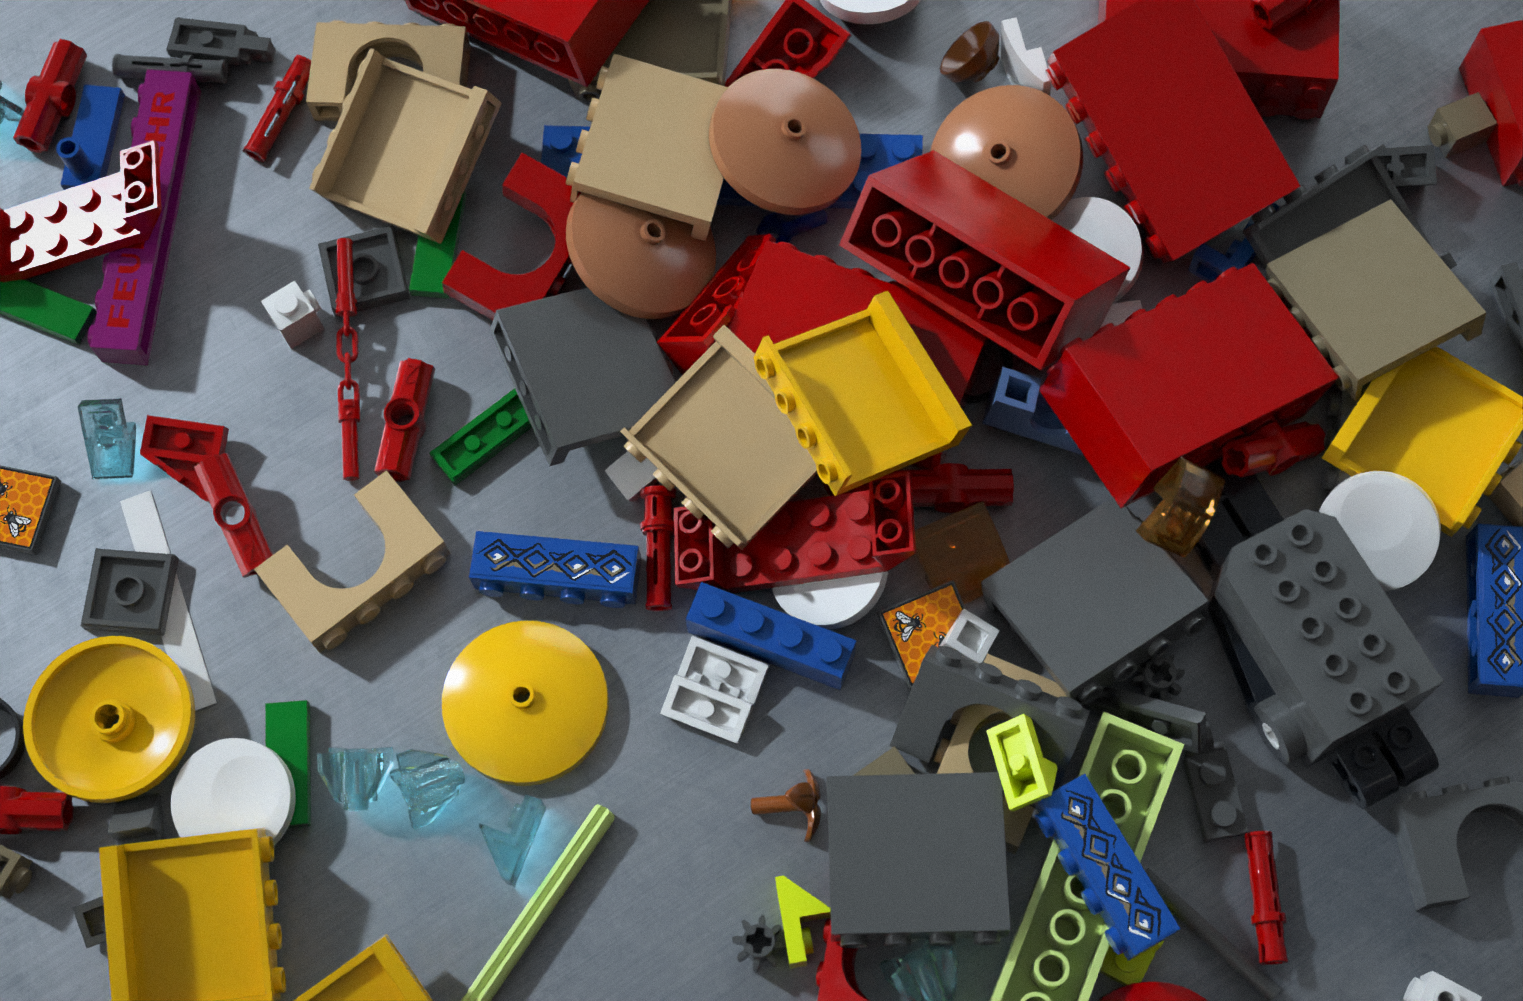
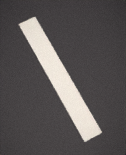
(179, 635)

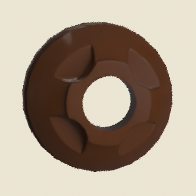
(972, 54)

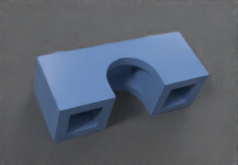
(1020, 409)

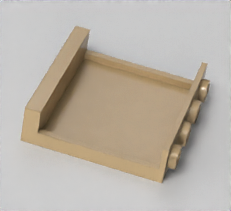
(651, 143)
(405, 146)
(724, 443)

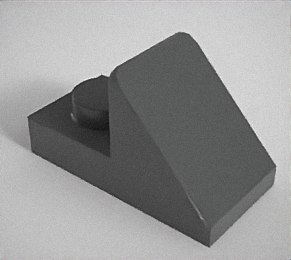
(137, 820)

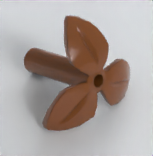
(800, 797)

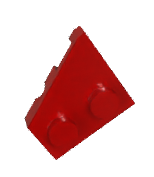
(180, 446)

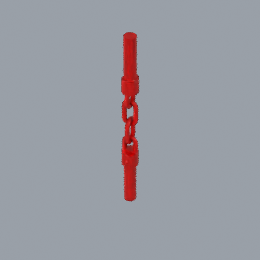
(347, 408)

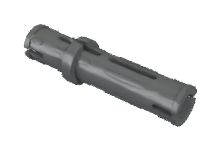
(203, 70)

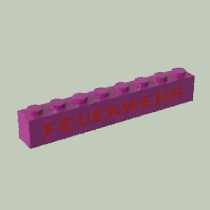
(137, 273)

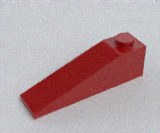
(794, 40)

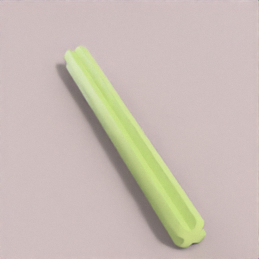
(540, 905)

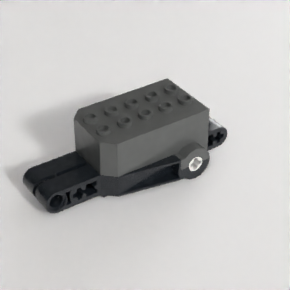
(1315, 643)

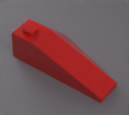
(713, 306)

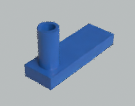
(93, 136)

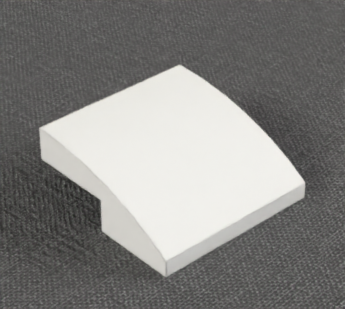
(1022, 65)
(715, 689)

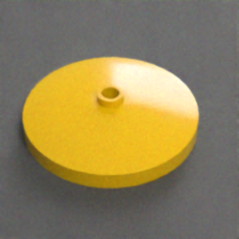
(81, 697)
(533, 738)

